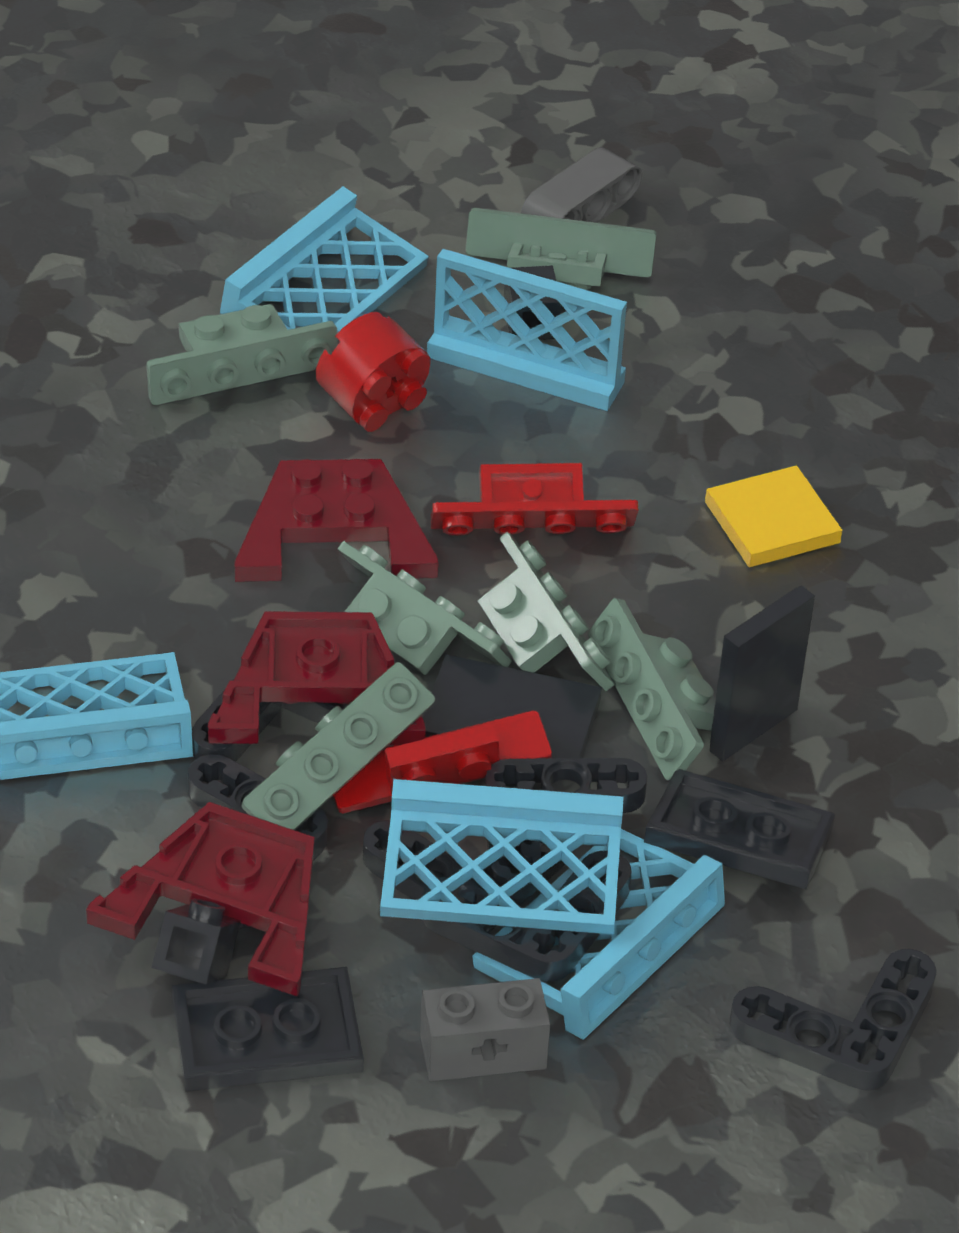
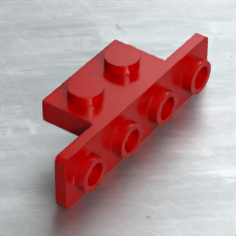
(533, 497)
(446, 758)

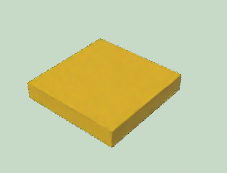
(773, 516)

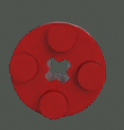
(374, 370)

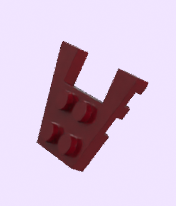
(333, 504)
(304, 660)
(231, 860)

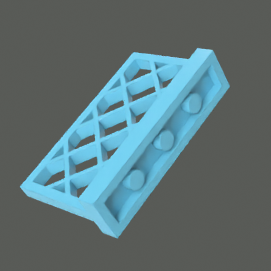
(316, 234)
(523, 356)
(91, 736)
(505, 820)
(638, 944)

